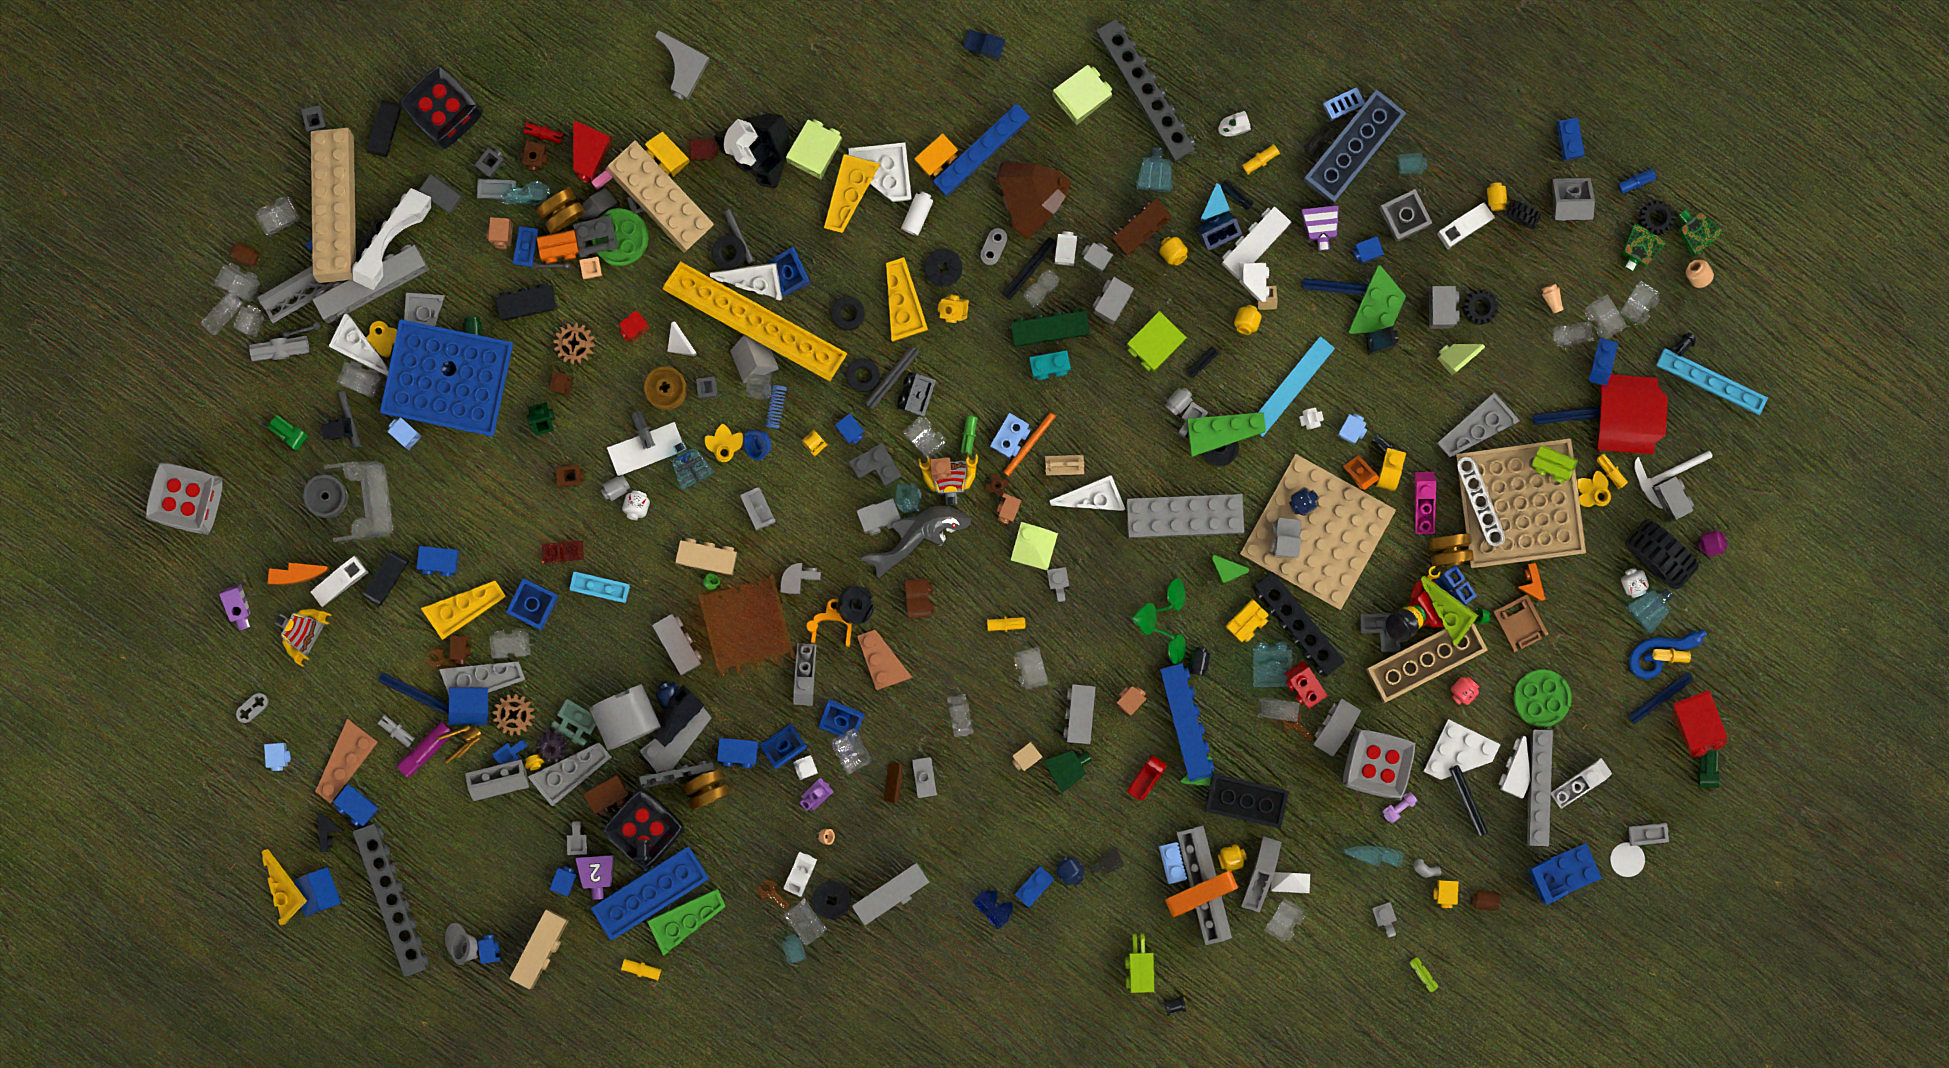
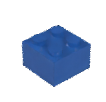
(532, 604)

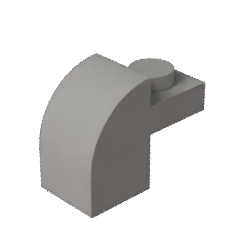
(792, 578)

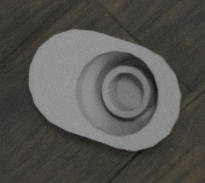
(460, 944)

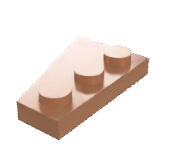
(881, 661)

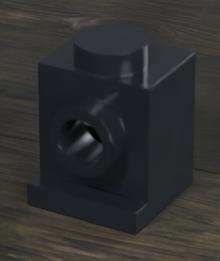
(337, 429)

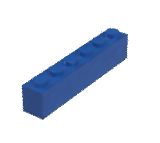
(981, 150)
(1186, 722)

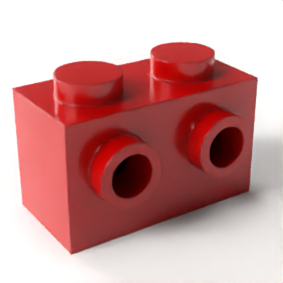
(1305, 685)

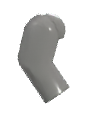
(1425, 871)

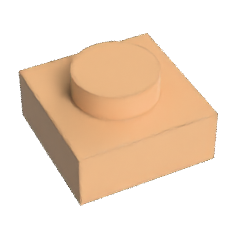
(590, 268)

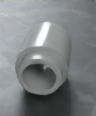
(1179, 401)
(615, 488)

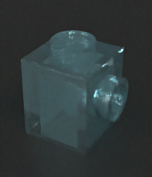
(908, 498)

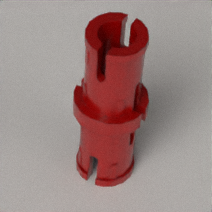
(543, 133)

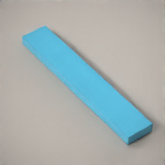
(1295, 381)
(1711, 381)

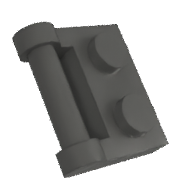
(593, 230)

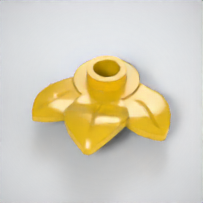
(384, 341)
(724, 440)
(1591, 489)

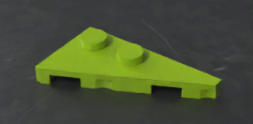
(1455, 615)

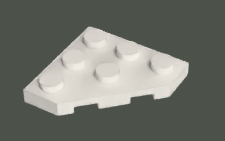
(893, 173)
(1459, 747)

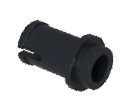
(1688, 340)
(1382, 443)

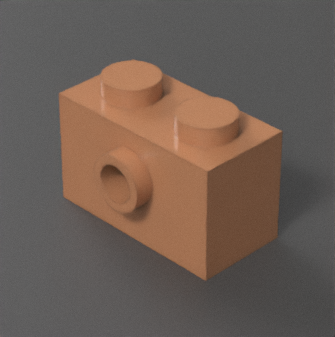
(500, 232)
(1131, 699)

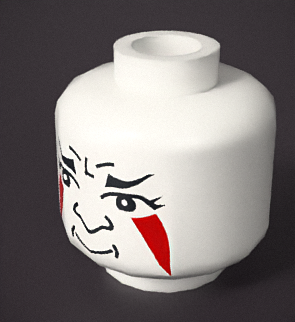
(636, 505)
(1635, 582)

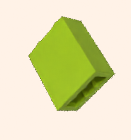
(1155, 342)

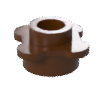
(997, 490)

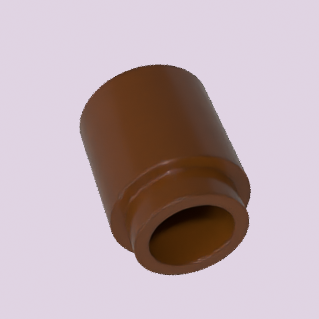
(244, 254)
(1486, 900)

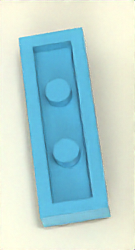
(599, 587)

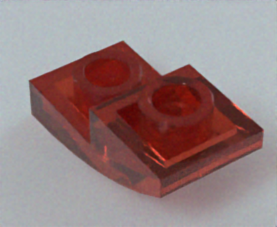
(562, 551)

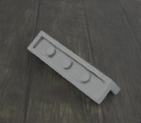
(289, 289)

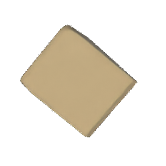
(1271, 301)

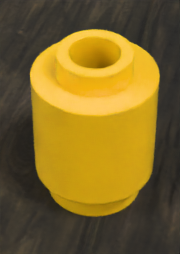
(1497, 197)

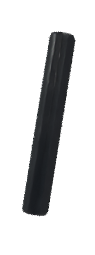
(1029, 268)
(1468, 800)

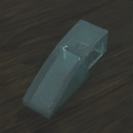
(1374, 855)

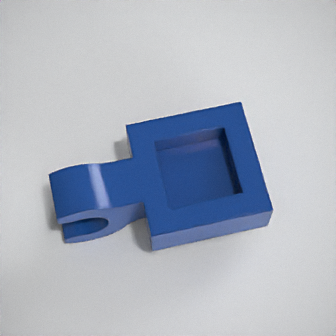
(509, 754)

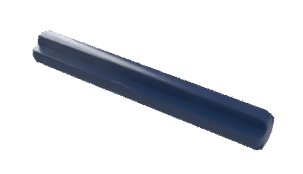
(1334, 286)
(1567, 415)
(414, 693)
(1661, 697)

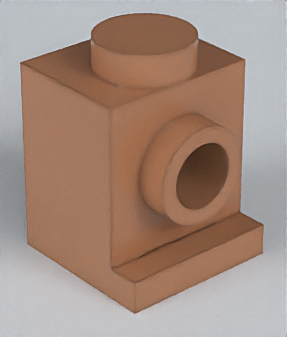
(941, 468)
(1008, 509)

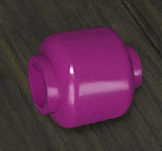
(1713, 543)

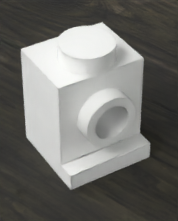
(805, 767)

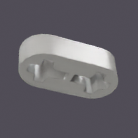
(255, 711)

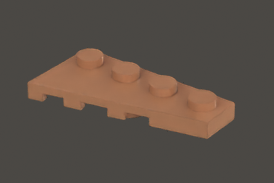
(348, 755)

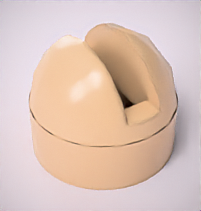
(830, 836)

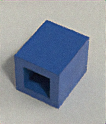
(1368, 250)
(850, 429)
(563, 881)

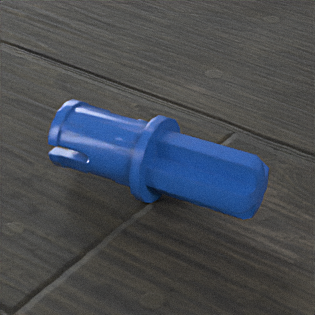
(1637, 181)

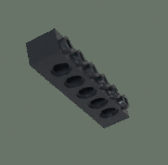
(1333, 659)

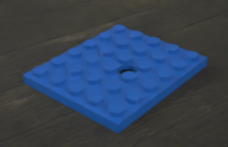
(424, 394)

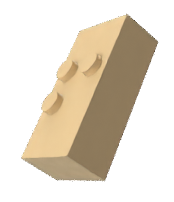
(539, 949)

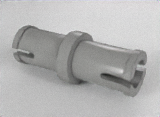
(396, 731)

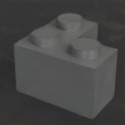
(876, 460)

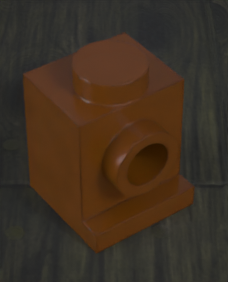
(561, 383)
(562, 476)
(459, 649)

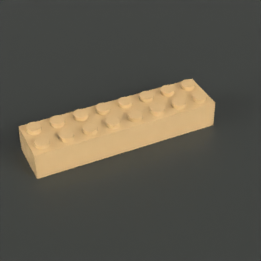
(333, 204)

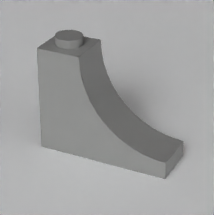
(688, 65)
(1262, 874)

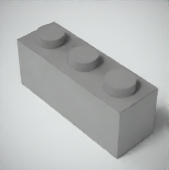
(677, 644)
(1079, 714)
(497, 780)

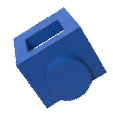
(488, 949)

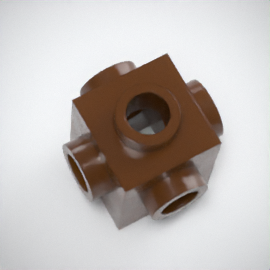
(531, 150)

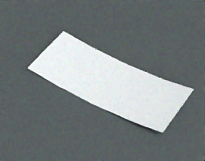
(631, 455)

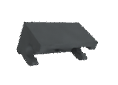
(441, 193)

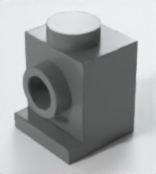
(312, 113)
(482, 163)
(707, 388)

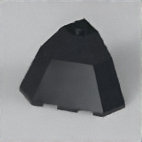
(768, 148)

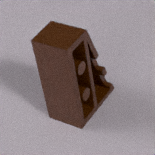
(1141, 227)

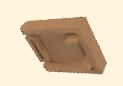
(1522, 626)

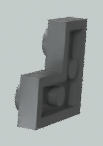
(1377, 624)

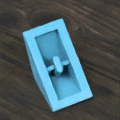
(1216, 205)

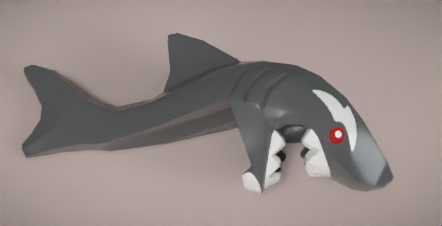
(913, 530)

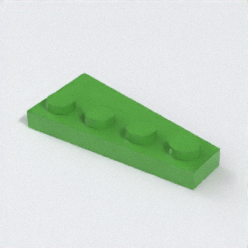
(681, 921)

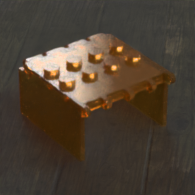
(746, 625)

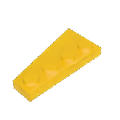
(851, 183)
(904, 306)
(455, 612)

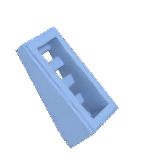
(1327, 105)

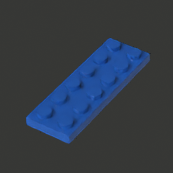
(650, 893)

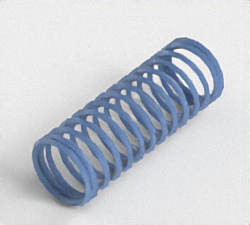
(774, 388)

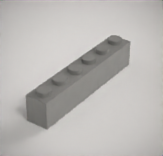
(1539, 788)
(1200, 869)

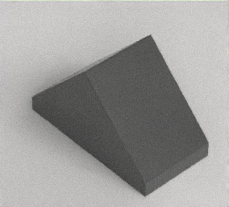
(597, 205)

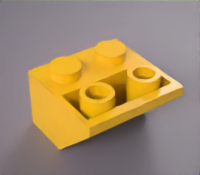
(667, 154)

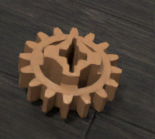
(582, 344)
(508, 708)

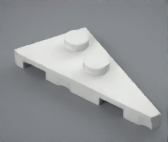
(758, 278)
(352, 342)
(1097, 495)

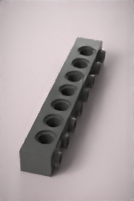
(1176, 150)
(388, 911)

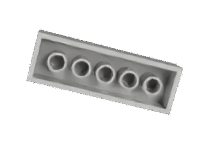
(351, 295)
(1185, 516)

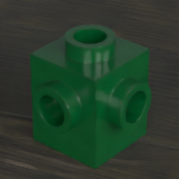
(540, 418)

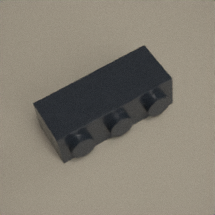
(526, 302)

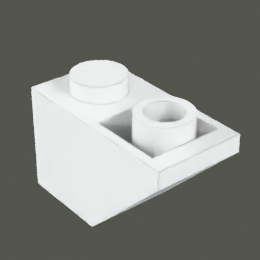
(1253, 278)

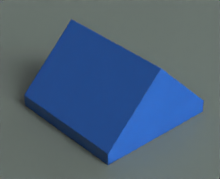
(790, 272)
(468, 706)
(840, 718)
(783, 746)
(318, 890)

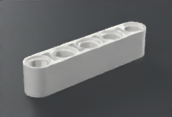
(1474, 494)

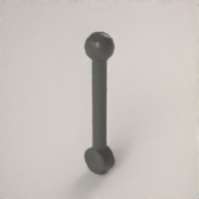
(565, 265)
(316, 326)

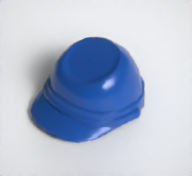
(757, 444)

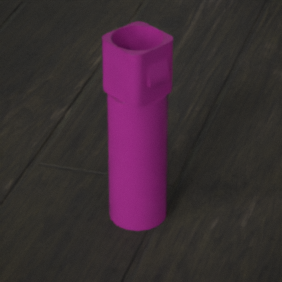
(423, 750)

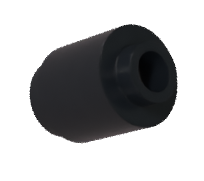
(1199, 661)

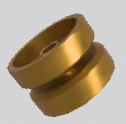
(560, 210)
(665, 377)
(1451, 552)
(706, 790)

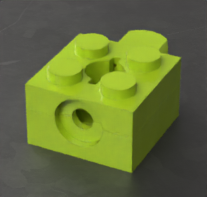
(1140, 968)

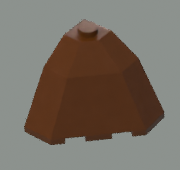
(1031, 194)

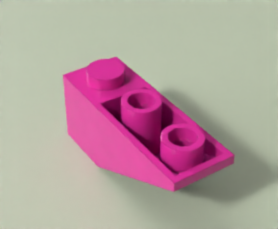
(1424, 502)

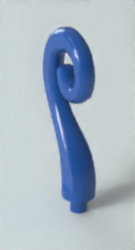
(1687, 642)

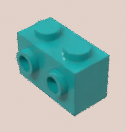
(1050, 364)

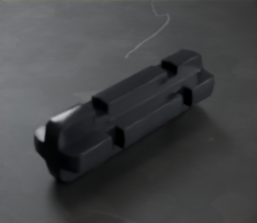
(1237, 194)
(1204, 360)

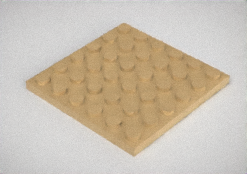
(1534, 510)
(1334, 536)

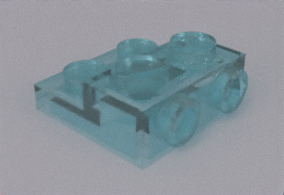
(529, 194)
(1271, 664)

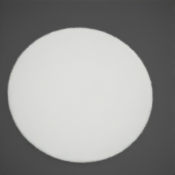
(1627, 859)

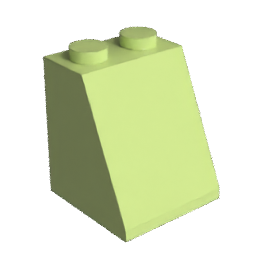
(1082, 94)
(814, 148)

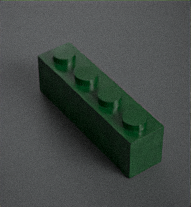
(1051, 328)

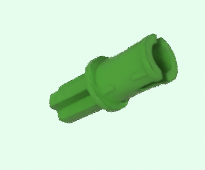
(968, 435)

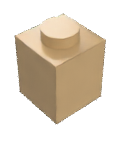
(1026, 757)

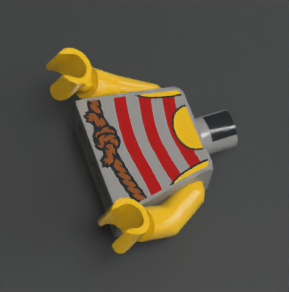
(962, 477)
(301, 632)

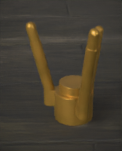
(471, 736)

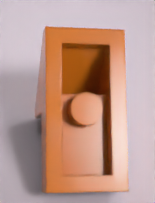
(1361, 472)
(1535, 588)

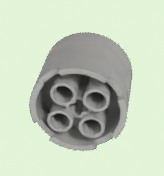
(624, 717)

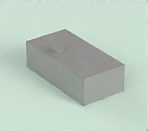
(890, 894)

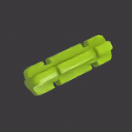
(1423, 974)

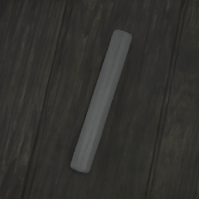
(892, 377)

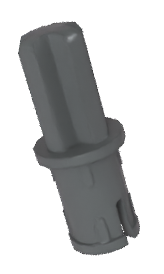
(643, 430)

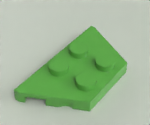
(1379, 304)

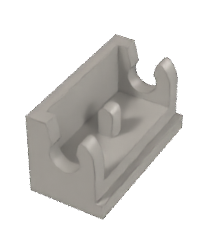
(757, 508)

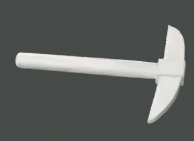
(1647, 483)

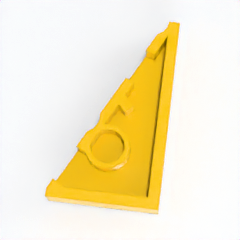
(284, 891)

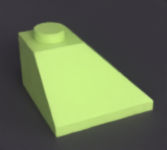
(1458, 355)
(1034, 546)

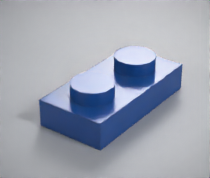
(525, 246)
(1034, 886)

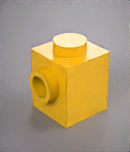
(1446, 893)

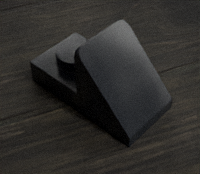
(325, 826)

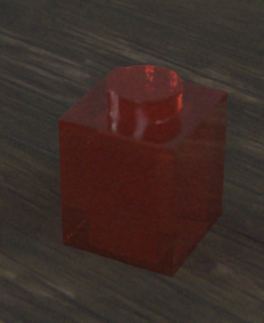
(703, 150)

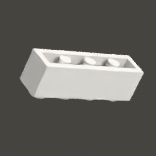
(1257, 241)

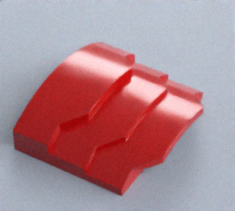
(1631, 414)

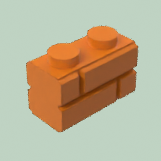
(558, 246)

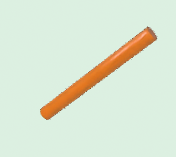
(1028, 445)

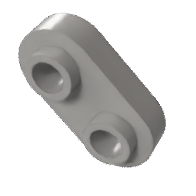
(993, 246)

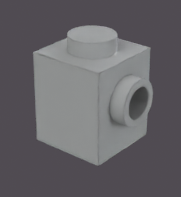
(1097, 256)

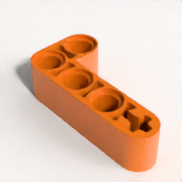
(1201, 894)

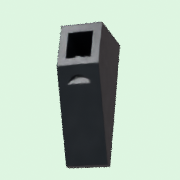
(1381, 340)
(678, 713)

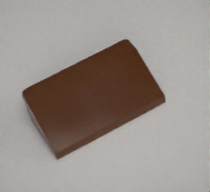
(893, 783)

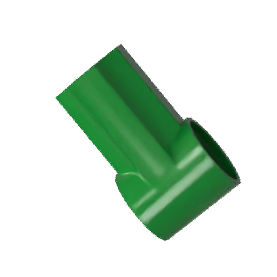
(291, 434)

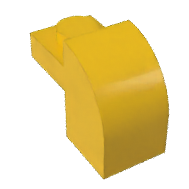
(1391, 469)

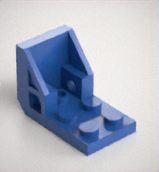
(1564, 873)

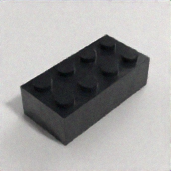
(1246, 801)

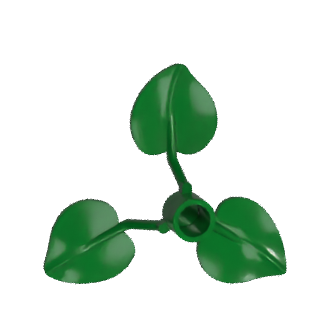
(1146, 619)

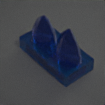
(997, 915)

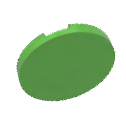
(630, 235)
(1542, 698)

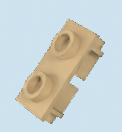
(1064, 465)

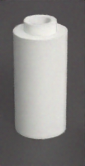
(917, 213)

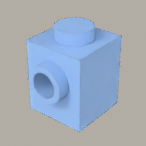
(1353, 429)
(276, 756)

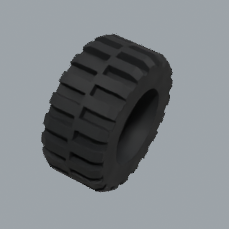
(1662, 554)

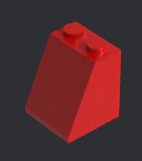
(588, 151)
(1699, 724)

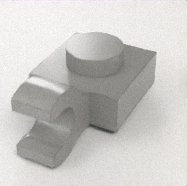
(1193, 411)
(1058, 580)
(576, 842)
(1384, 916)

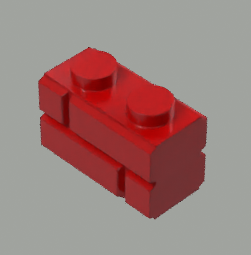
(633, 327)

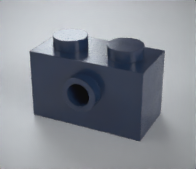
(1218, 230)

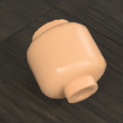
(1699, 273)

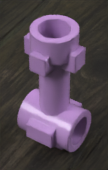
(1392, 814)

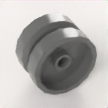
(321, 486)

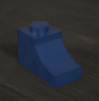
(984, 44)

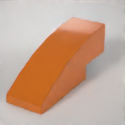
(295, 574)

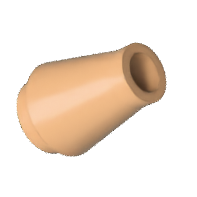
(1552, 297)

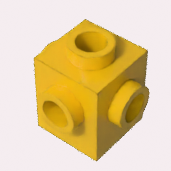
(953, 308)

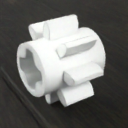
(1311, 418)

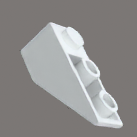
(1465, 225)
(1065, 248)
(339, 581)
(1518, 773)
(1581, 783)

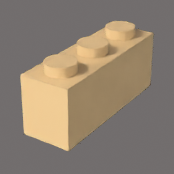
(706, 556)

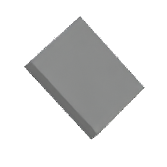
(752, 358)

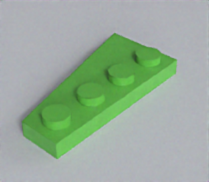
(1220, 431)

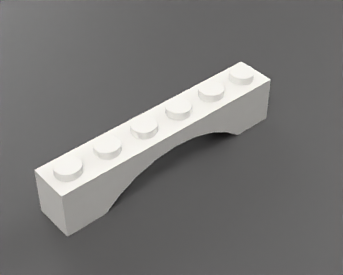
(411, 210)

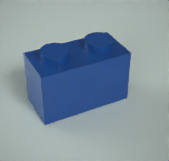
(1570, 139)
(1603, 361)
(437, 560)
(737, 751)
(355, 805)

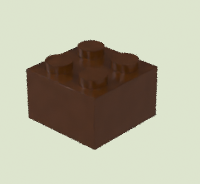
(607, 795)

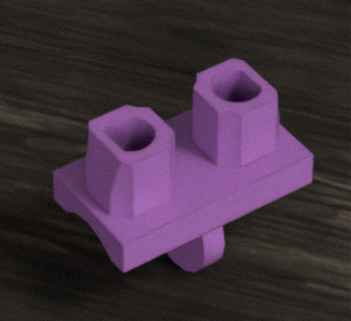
(816, 795)

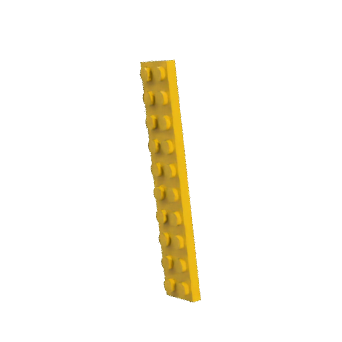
(755, 321)

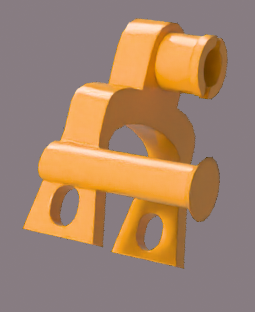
(831, 615)

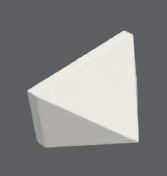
(678, 342)
(1290, 882)

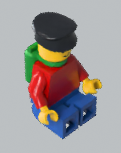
(1420, 610)

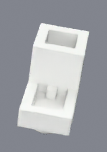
(738, 140)
(800, 874)

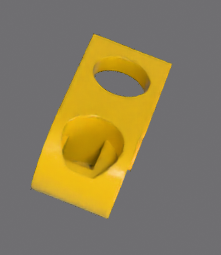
(814, 443)

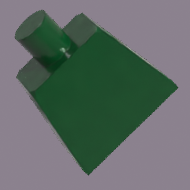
(1067, 768)

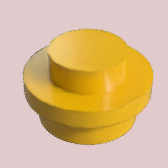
(533, 762)

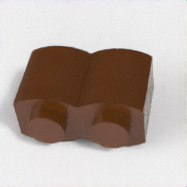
(918, 599)

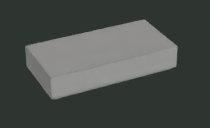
(493, 188)

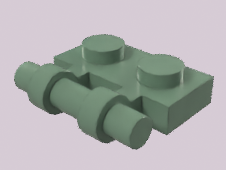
(578, 717)

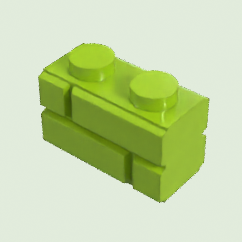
(1554, 463)

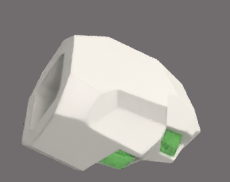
(1234, 124)

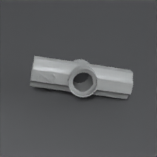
(279, 348)

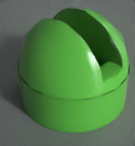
(713, 578)

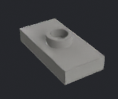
(924, 777)
(1648, 834)

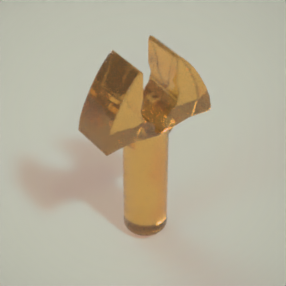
(443, 661)
(1299, 728)
(773, 894)

